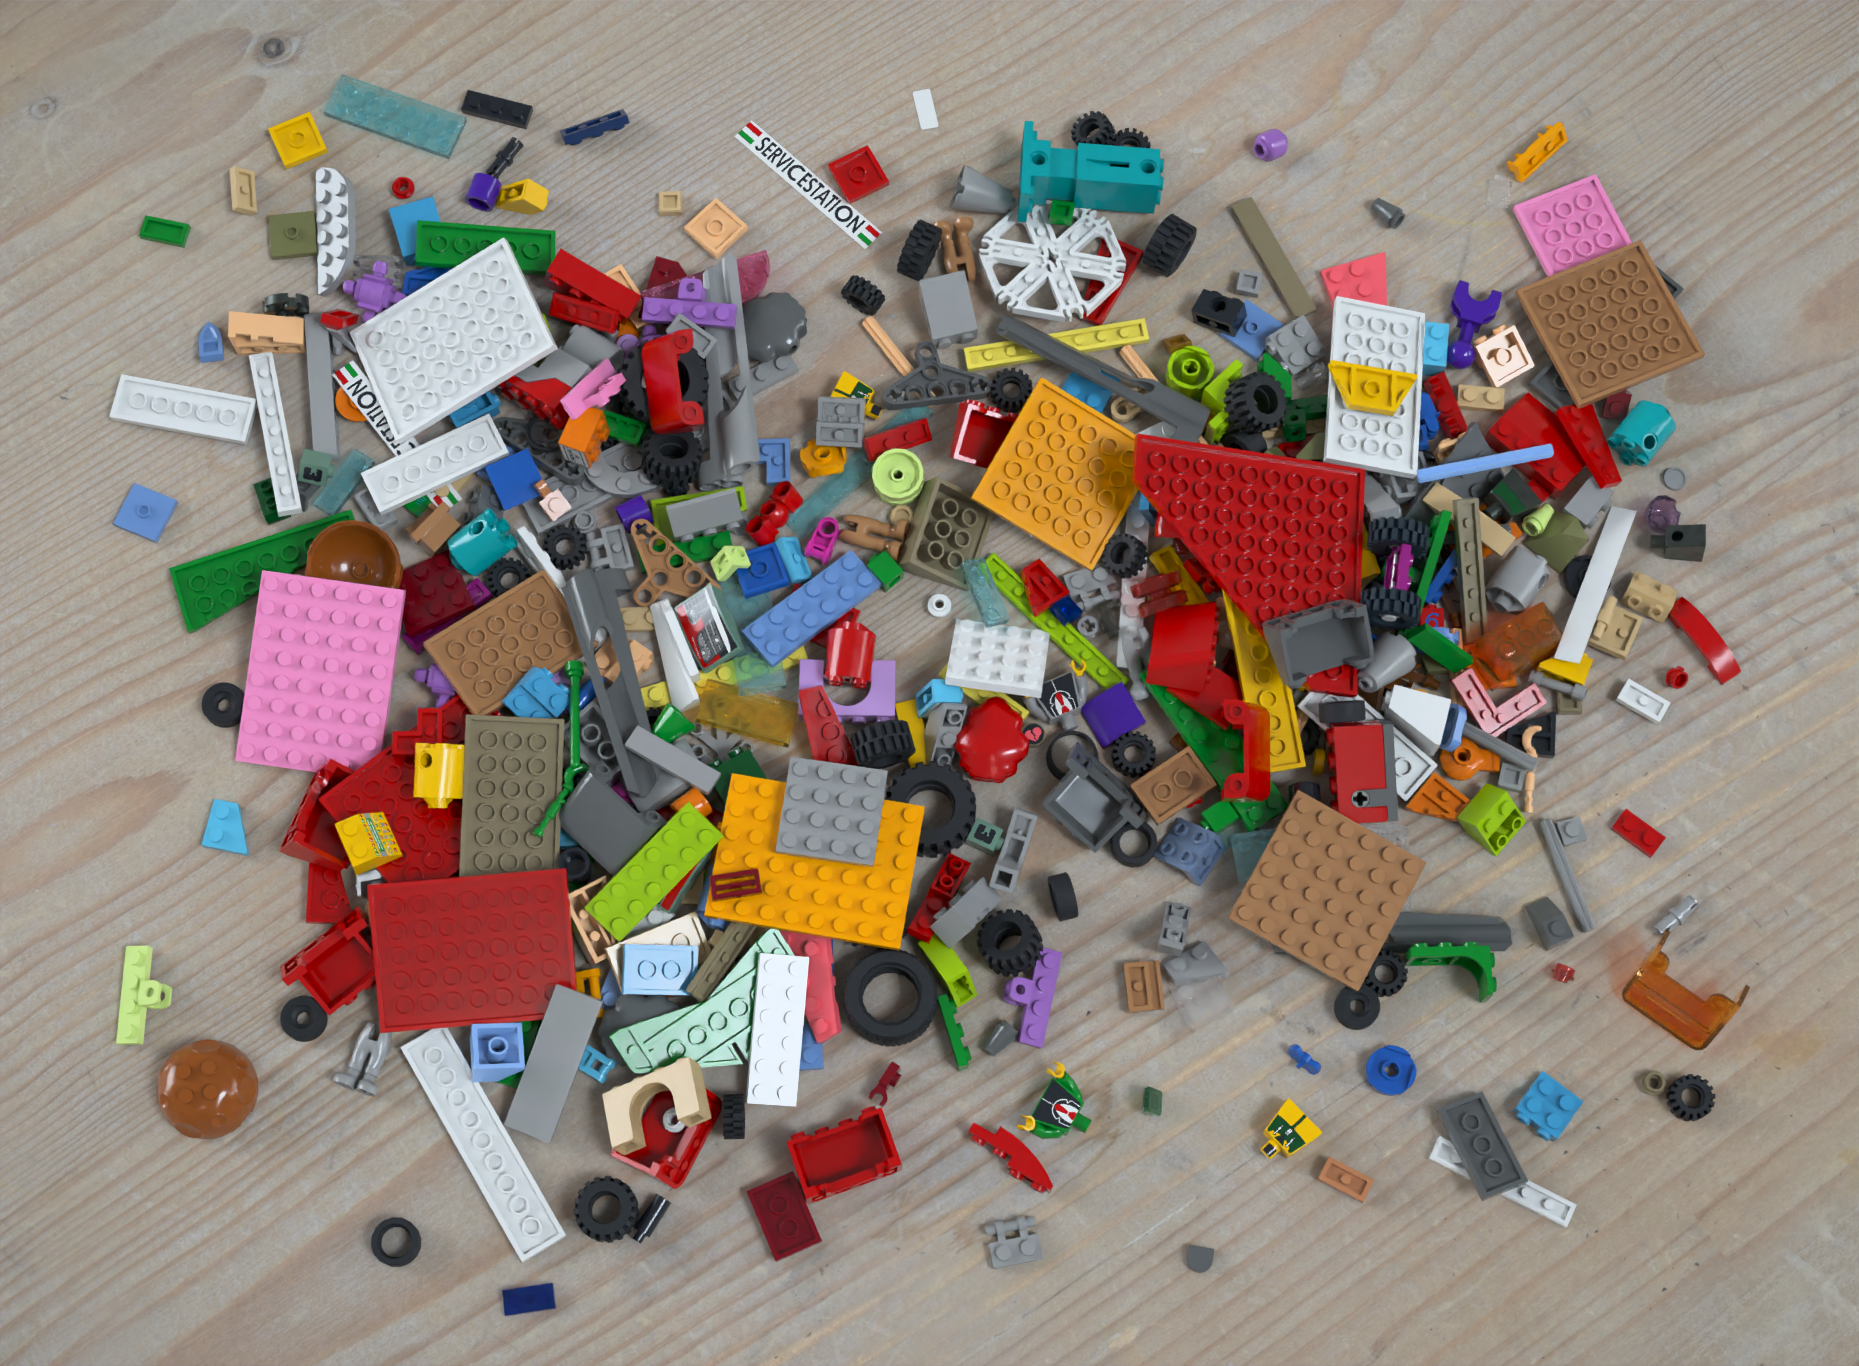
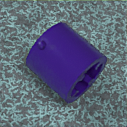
(483, 192)
(633, 510)

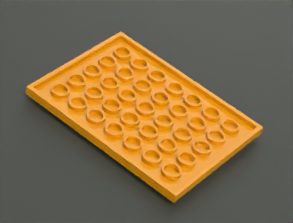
(808, 893)

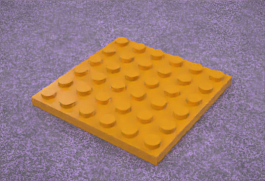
(1062, 474)

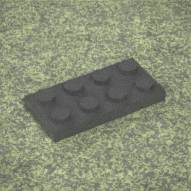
(1482, 1146)

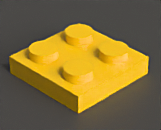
(298, 140)

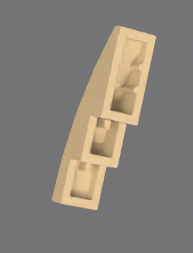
(1492, 534)

